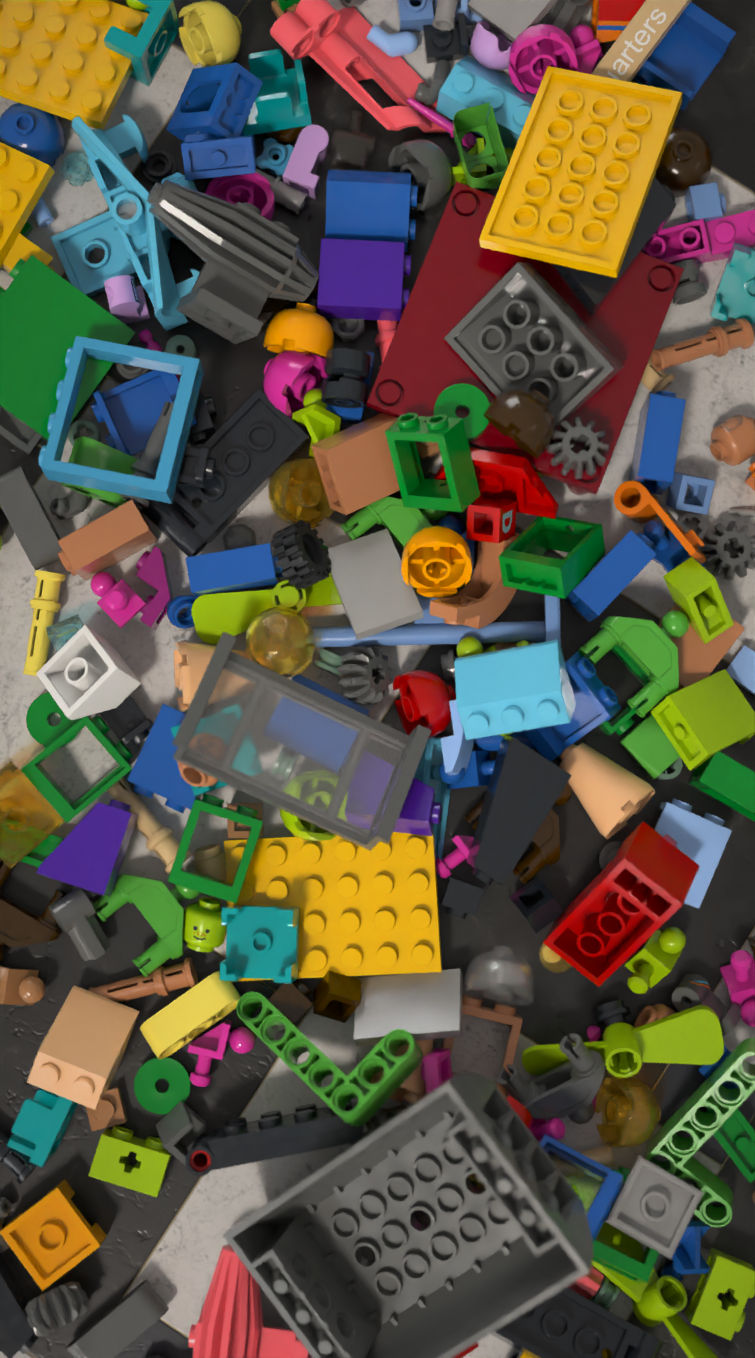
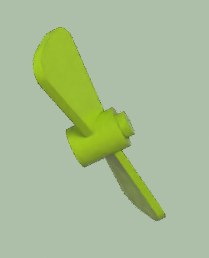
(235, 610)
(681, 1038)
(657, 1299)

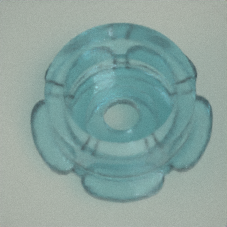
(69, 165)

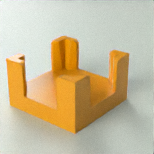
(52, 1236)

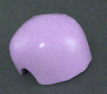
(490, 49)

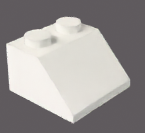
(87, 675)

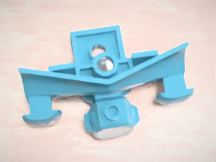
(128, 232)

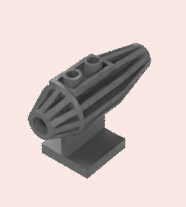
(243, 259)

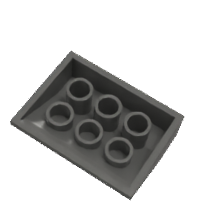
(533, 340)

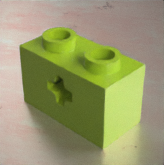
(113, 1164)
(724, 1315)

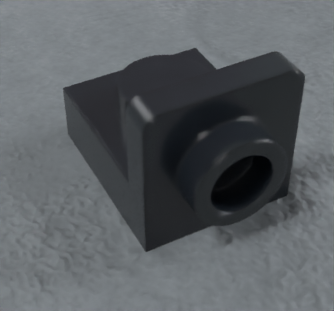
(447, 44)

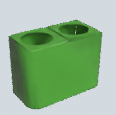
(475, 120)
(100, 456)
(650, 747)

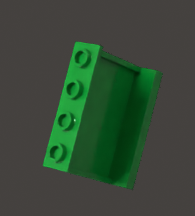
(37, 327)

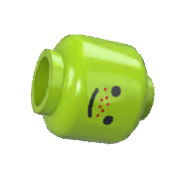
(203, 925)

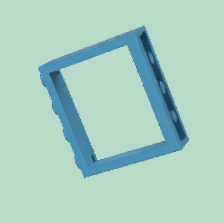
(176, 439)

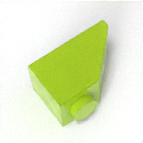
(699, 598)

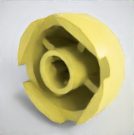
(210, 33)

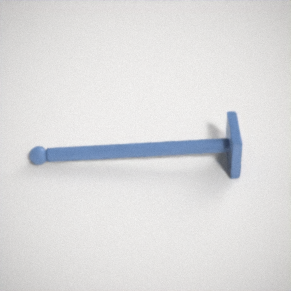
(449, 634)

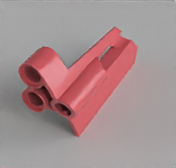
(341, 49)

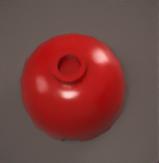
(423, 701)

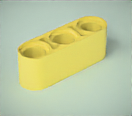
(190, 1015)

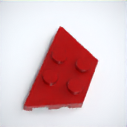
(510, 479)

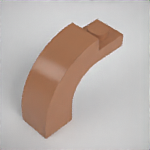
(483, 596)

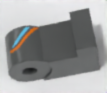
(695, 991)

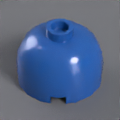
(33, 132)

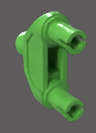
(391, 513)
(648, 648)
(158, 907)

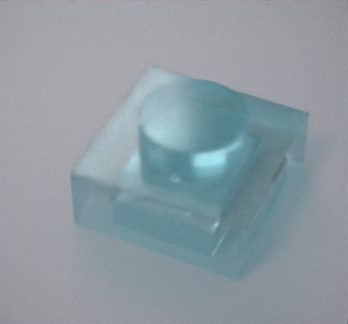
(63, 631)

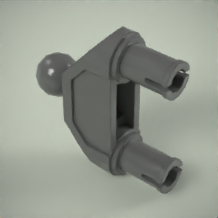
(563, 1090)

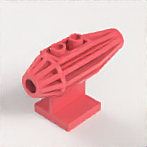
(234, 1321)

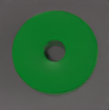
(465, 397)
(39, 720)
(146, 1084)

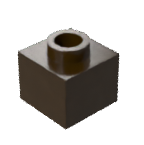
(337, 997)
(292, 1000)

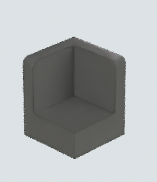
(179, 1130)

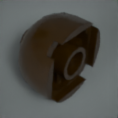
(684, 161)
(523, 419)

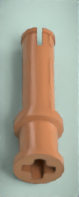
(716, 342)
(159, 981)

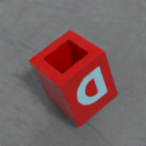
(491, 519)

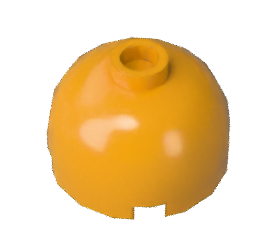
(299, 331)
(436, 562)

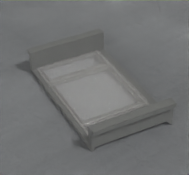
(298, 748)

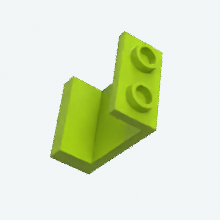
(706, 718)

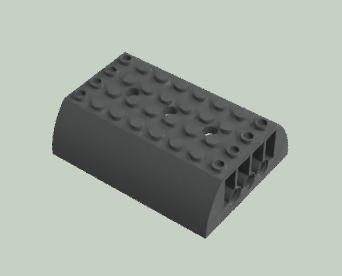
(433, 1283)

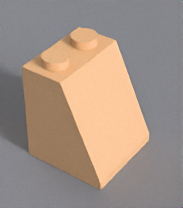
(83, 1047)

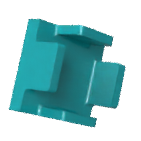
(282, 97)
(41, 1126)

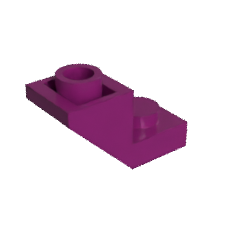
(155, 573)

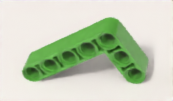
(318, 1066)
(701, 1126)

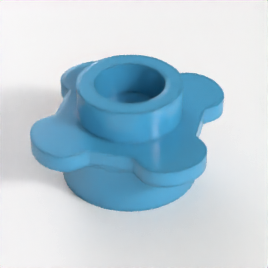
(266, 160)

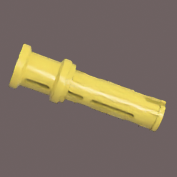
(45, 606)

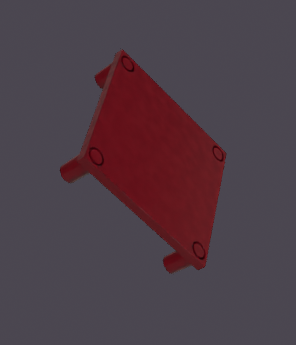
(458, 277)

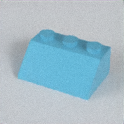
(475, 85)
(513, 690)

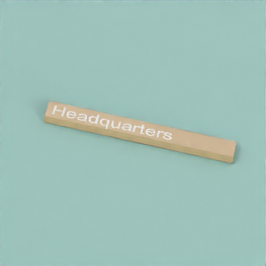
(640, 39)

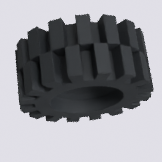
(301, 554)

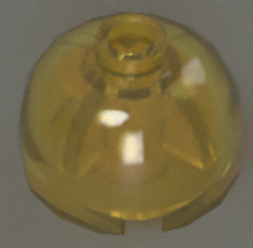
(298, 493)
(280, 641)
(627, 1110)

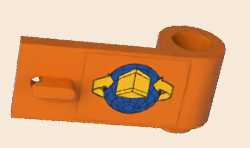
(643, 506)

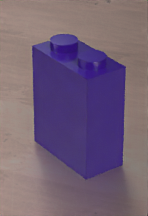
(362, 279)

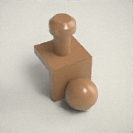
(20, 986)

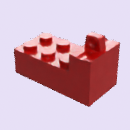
(623, 904)

